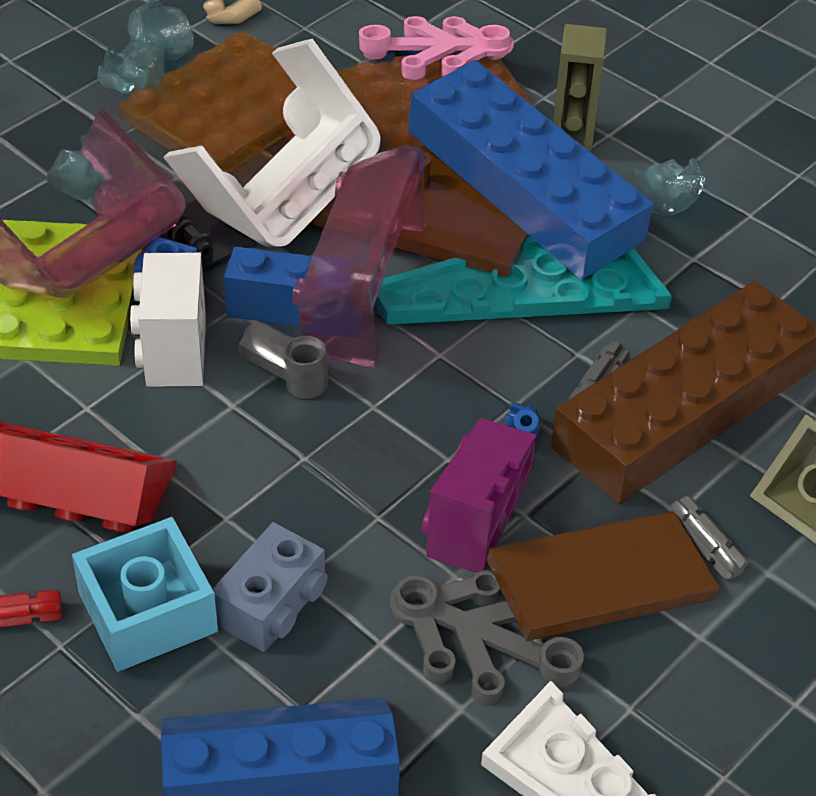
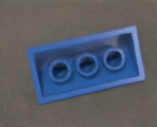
(283, 751)

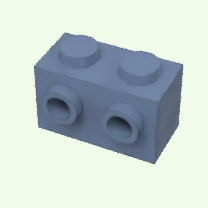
(270, 587)

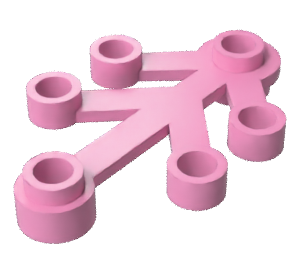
(457, 35)

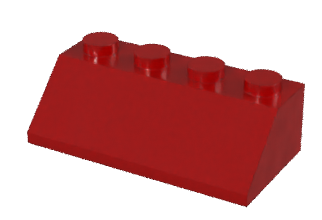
(81, 477)

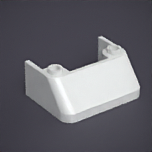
(302, 176)

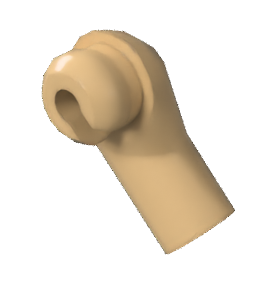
(233, 14)

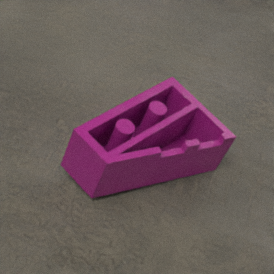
(477, 494)

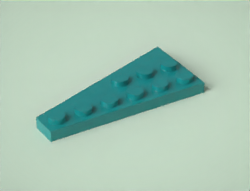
(534, 288)

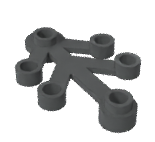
(474, 630)

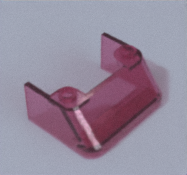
(133, 211)
(355, 249)

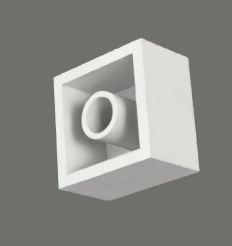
(170, 319)

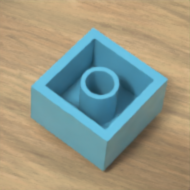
(145, 593)

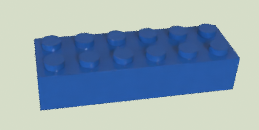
(530, 168)

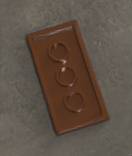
(601, 575)

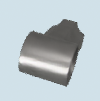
(296, 360)

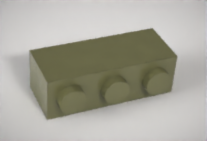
(579, 81)

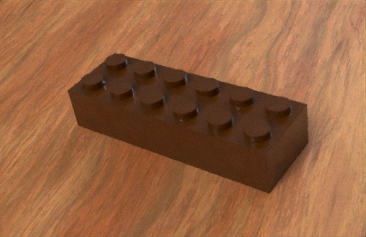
(684, 391)

